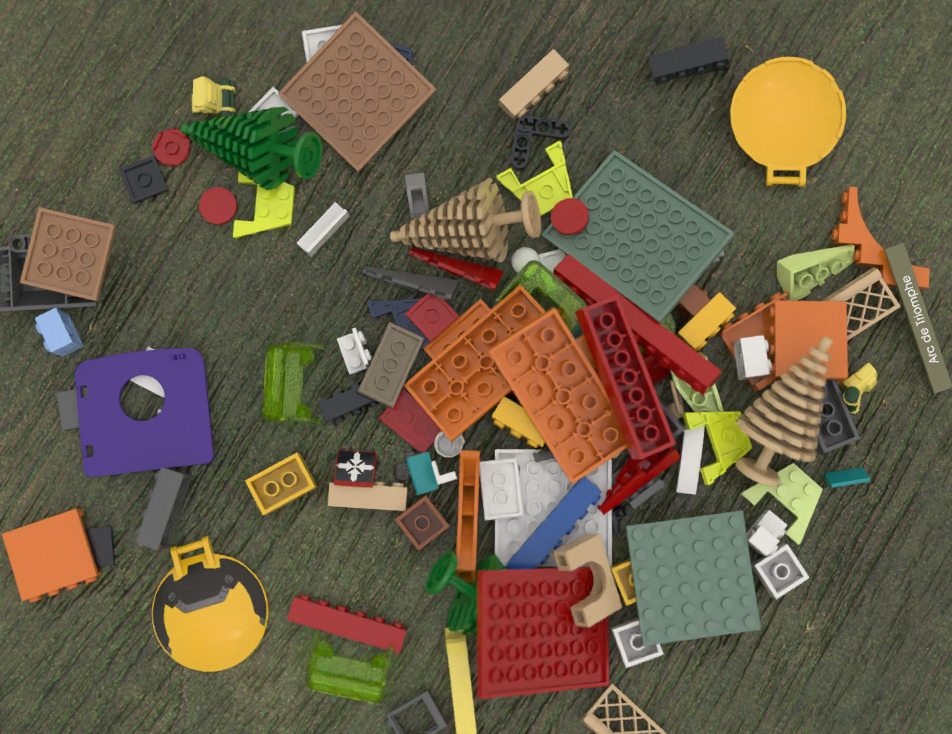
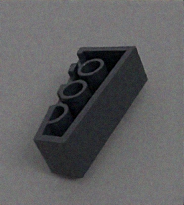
(690, 61)
(345, 403)

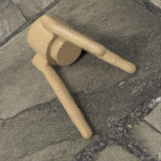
(677, 406)

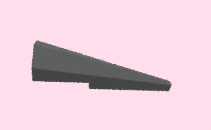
(435, 286)

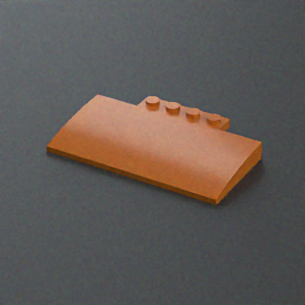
(462, 376)
(561, 393)

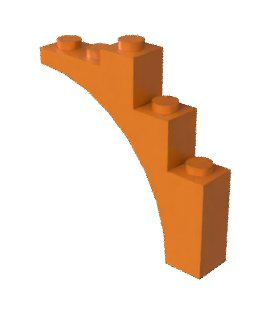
(867, 251)
(468, 514)

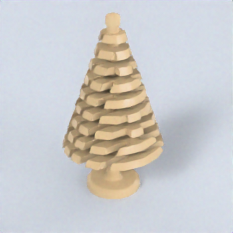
(471, 224)
(787, 416)

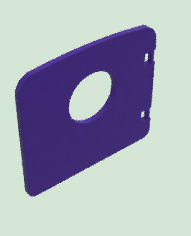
(171, 439)

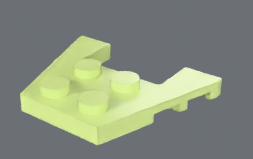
(794, 492)

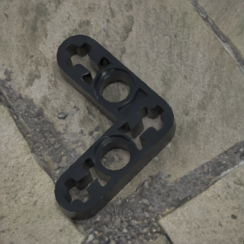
(528, 133)

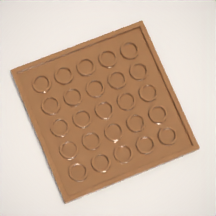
(357, 91)

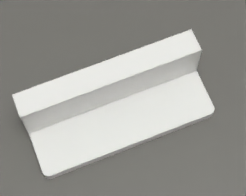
(323, 229)

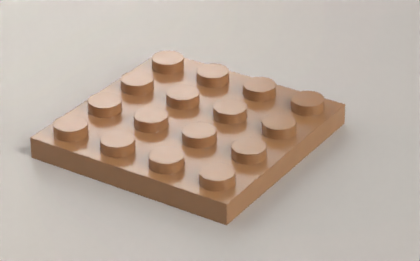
(68, 254)

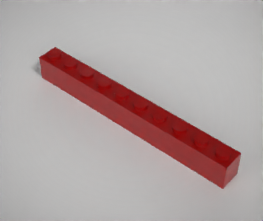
(648, 333)

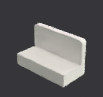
(441, 479)

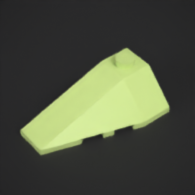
(806, 270)
(708, 403)

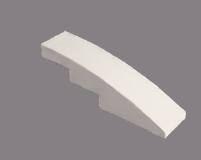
(690, 460)

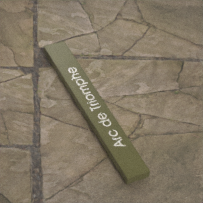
(918, 317)

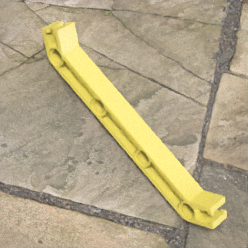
(460, 682)

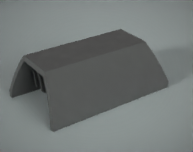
(23, 297)

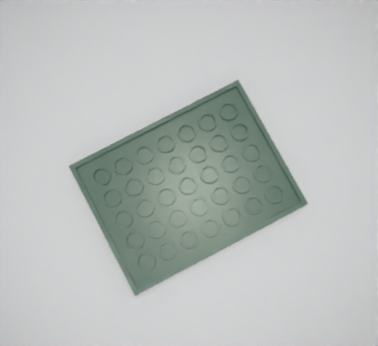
(642, 236)

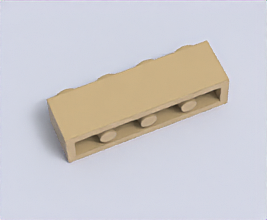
(533, 85)
(378, 497)

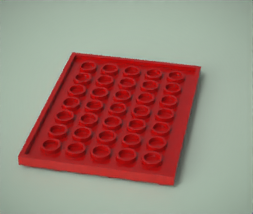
(530, 634)

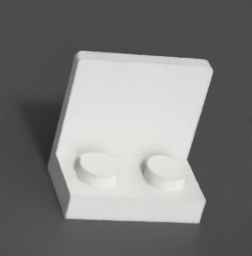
(353, 351)

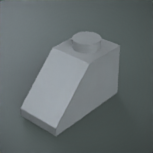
(417, 195)

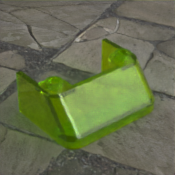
(537, 276)
(285, 382)
(347, 675)

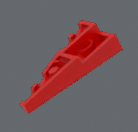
(477, 273)
(636, 474)

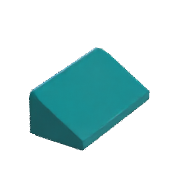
(422, 473)
(846, 477)

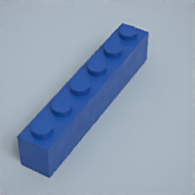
(555, 526)

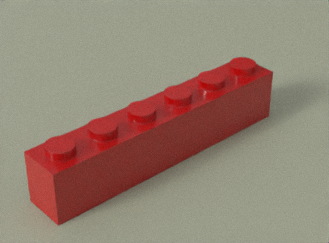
(346, 623)

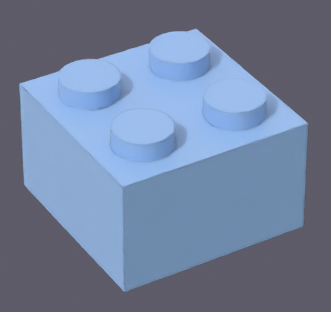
(58, 332)

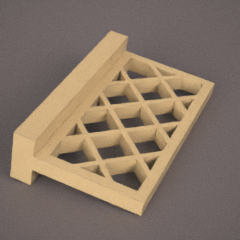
(856, 286)
(598, 727)

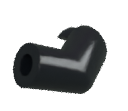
(617, 515)

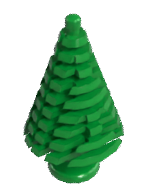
(258, 145)
(463, 610)

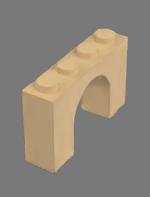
(604, 595)

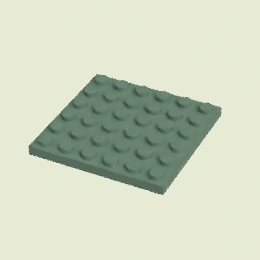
(692, 578)

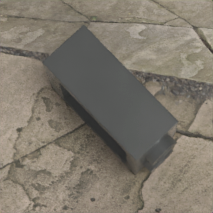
(433, 707)

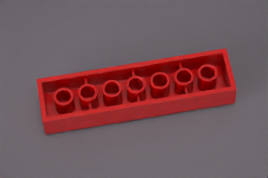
(625, 378)

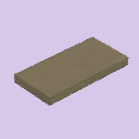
(390, 365)

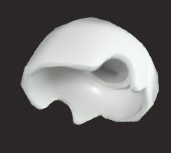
(522, 257)
(446, 447)

